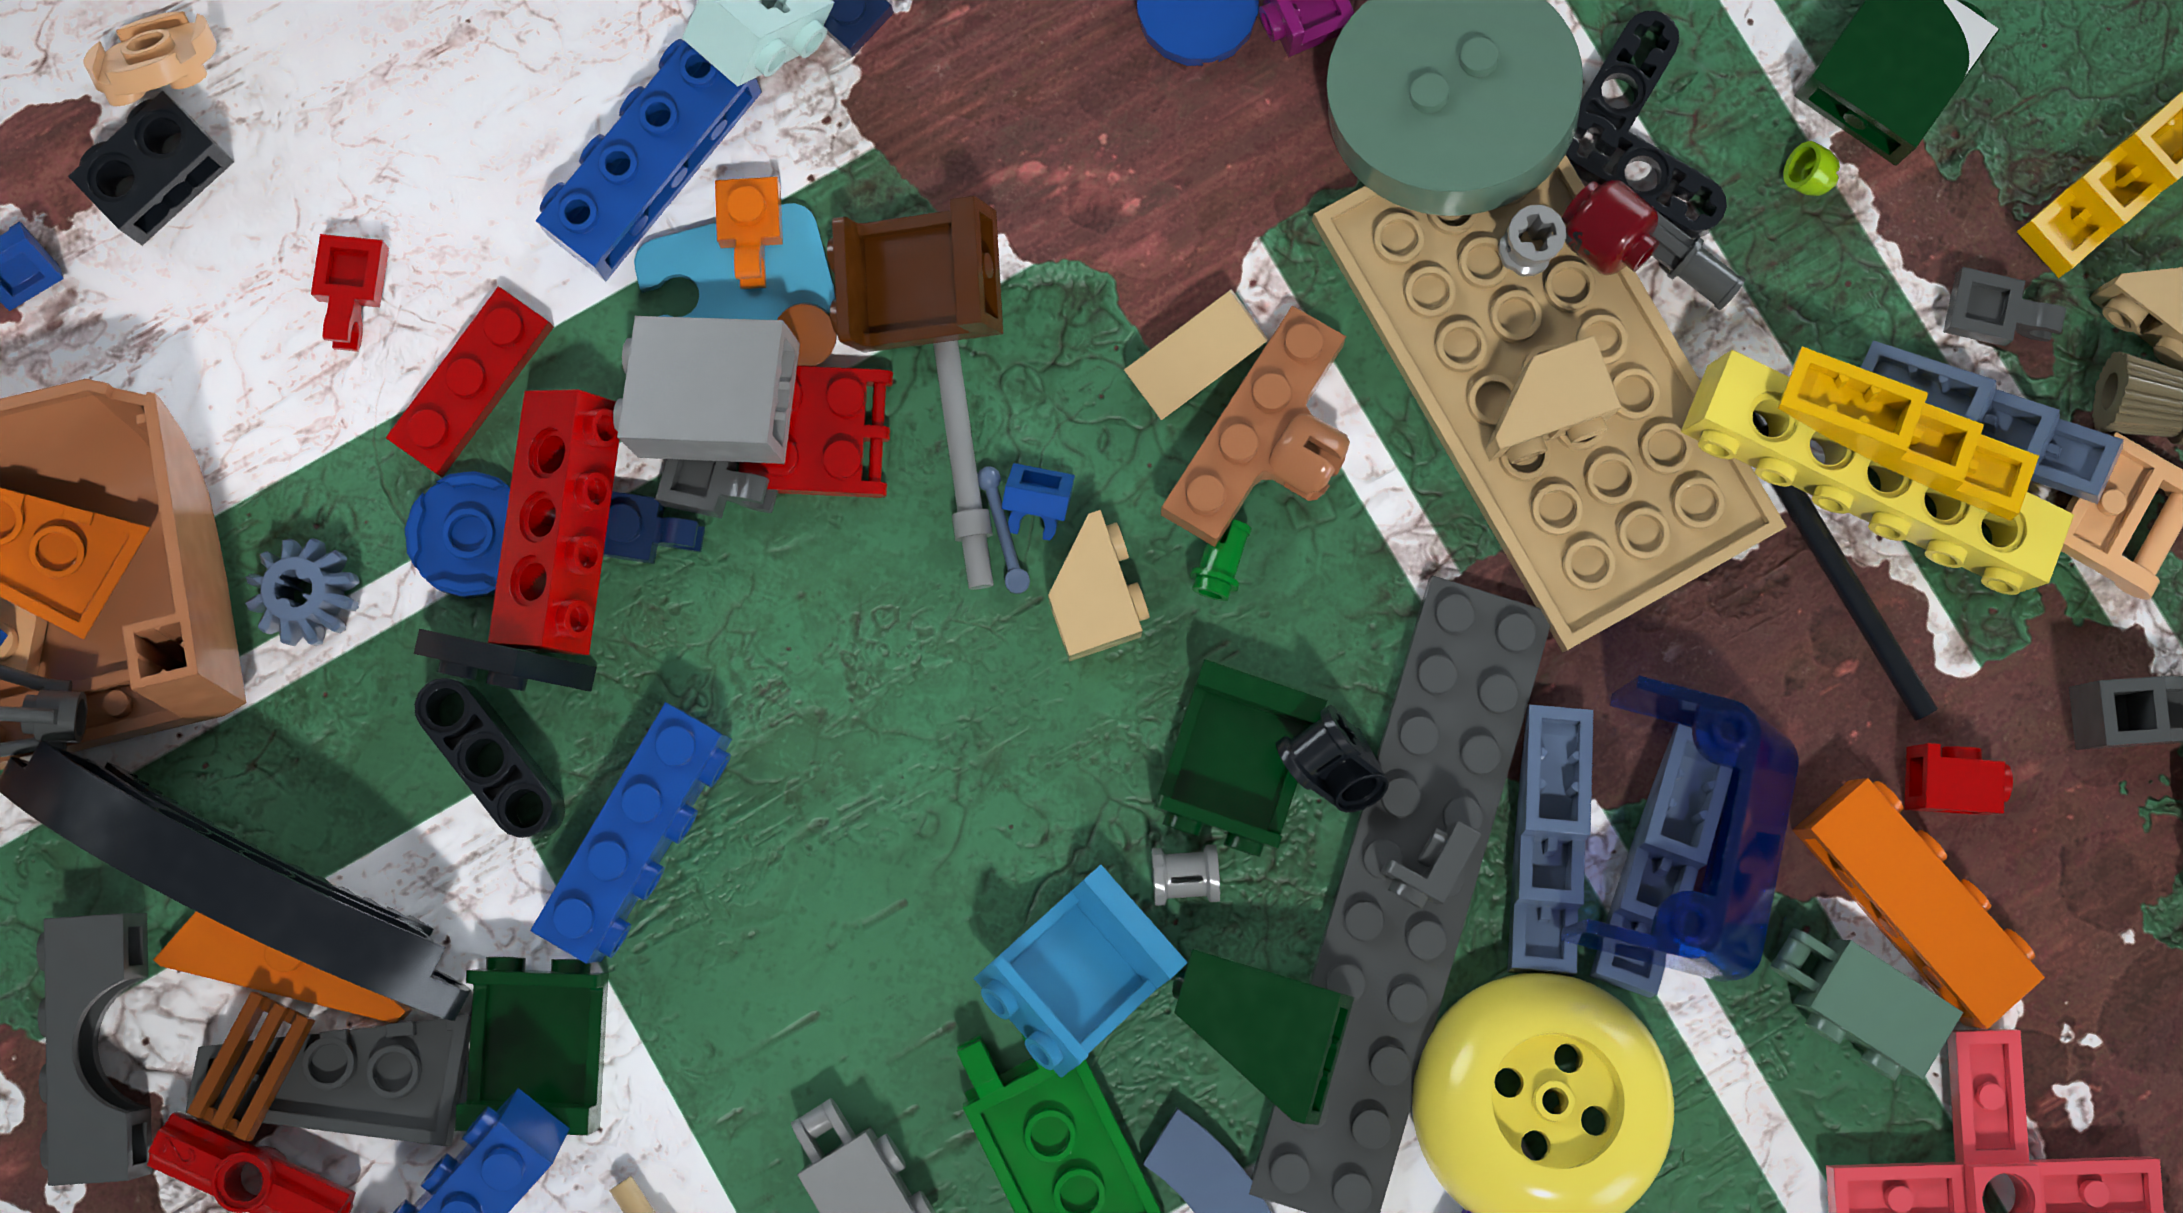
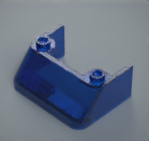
(1725, 925)

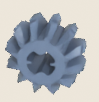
(283, 578)

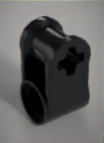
(1335, 762)

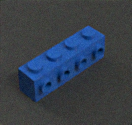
(644, 159)
(632, 835)
(498, 1165)

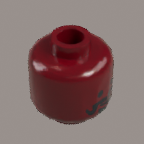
(1611, 227)

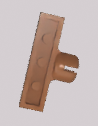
(1265, 433)

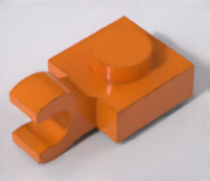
(749, 220)

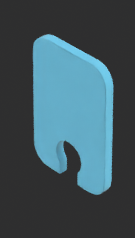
(794, 270)

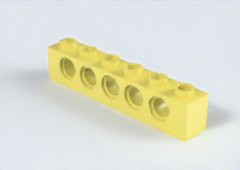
(1722, 422)

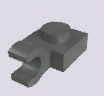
(1992, 309)
(708, 485)

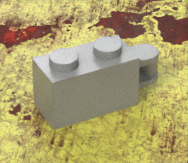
(856, 1174)

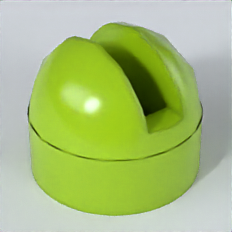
(1812, 160)

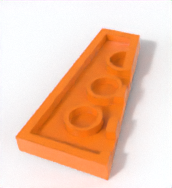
(62, 558)

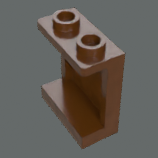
(917, 278)

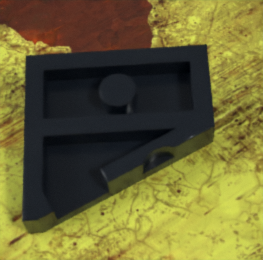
(506, 665)

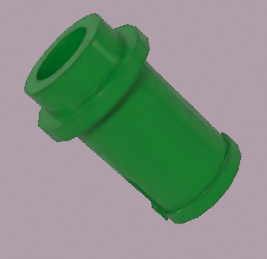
(1220, 563)

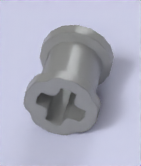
(1540, 223)
(1185, 875)

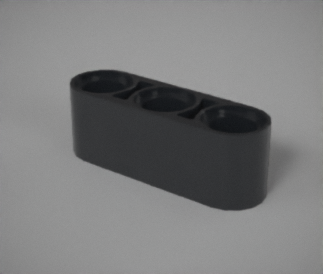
(462, 746)

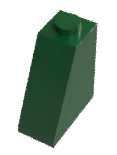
(1267, 1028)

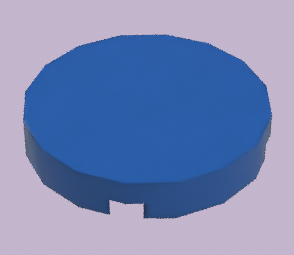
(1197, 29)
(459, 533)

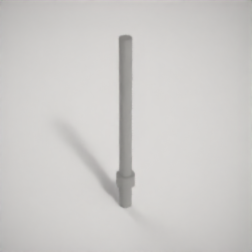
(971, 521)

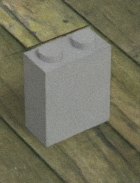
(707, 389)

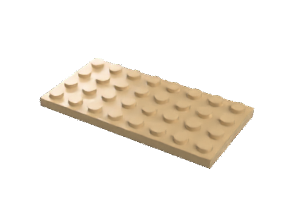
(1588, 521)

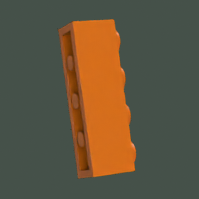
(1919, 902)

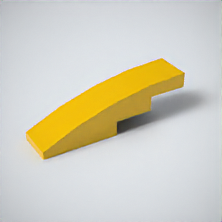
(2110, 191)
(1906, 434)

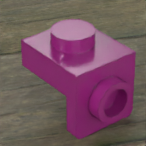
(1304, 22)

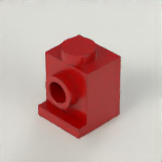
(1955, 780)

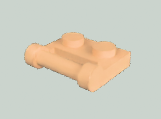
(2104, 529)

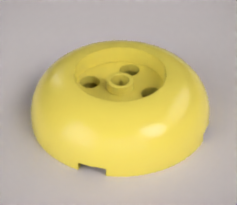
(1476, 1133)

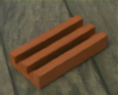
(228, 1056)

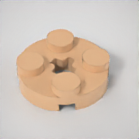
(151, 55)

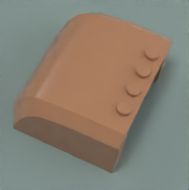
(167, 633)

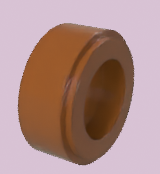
(813, 330)

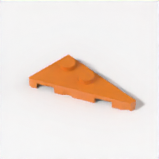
(228, 956)

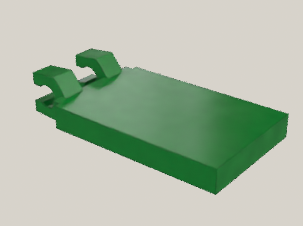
(1051, 1138)

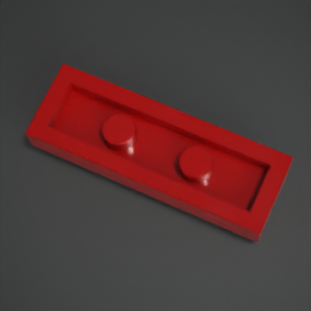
(470, 382)

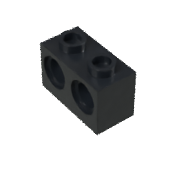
(161, 181)

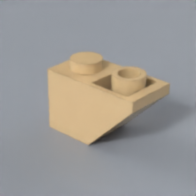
(2150, 307)
(1555, 396)
(1091, 595)

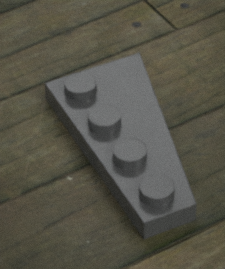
(364, 1081)

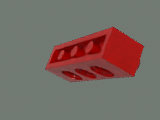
(555, 523)

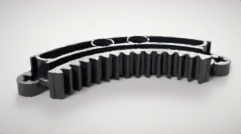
(232, 879)

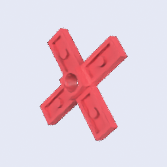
(1994, 1141)

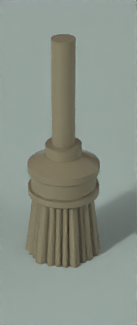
(2139, 398)

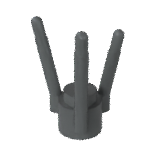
(52, 715)

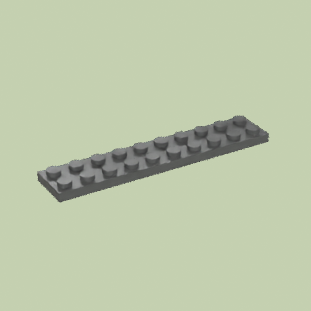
(1444, 764)

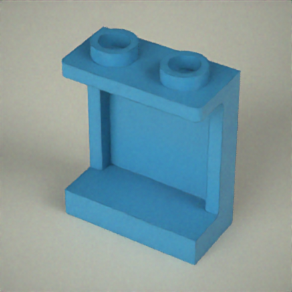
(1079, 972)

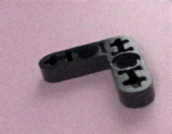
(1613, 127)

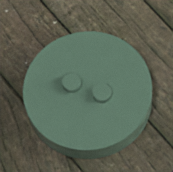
(1454, 100)

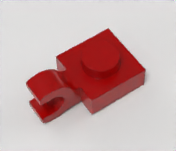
(348, 276)

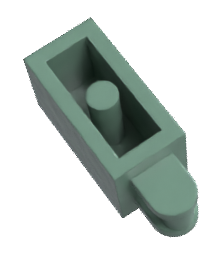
(1867, 1003)

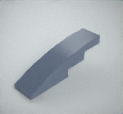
(2069, 454)
(1550, 838)
(1665, 853)

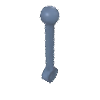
(1016, 579)

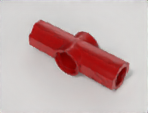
(214, 1165)

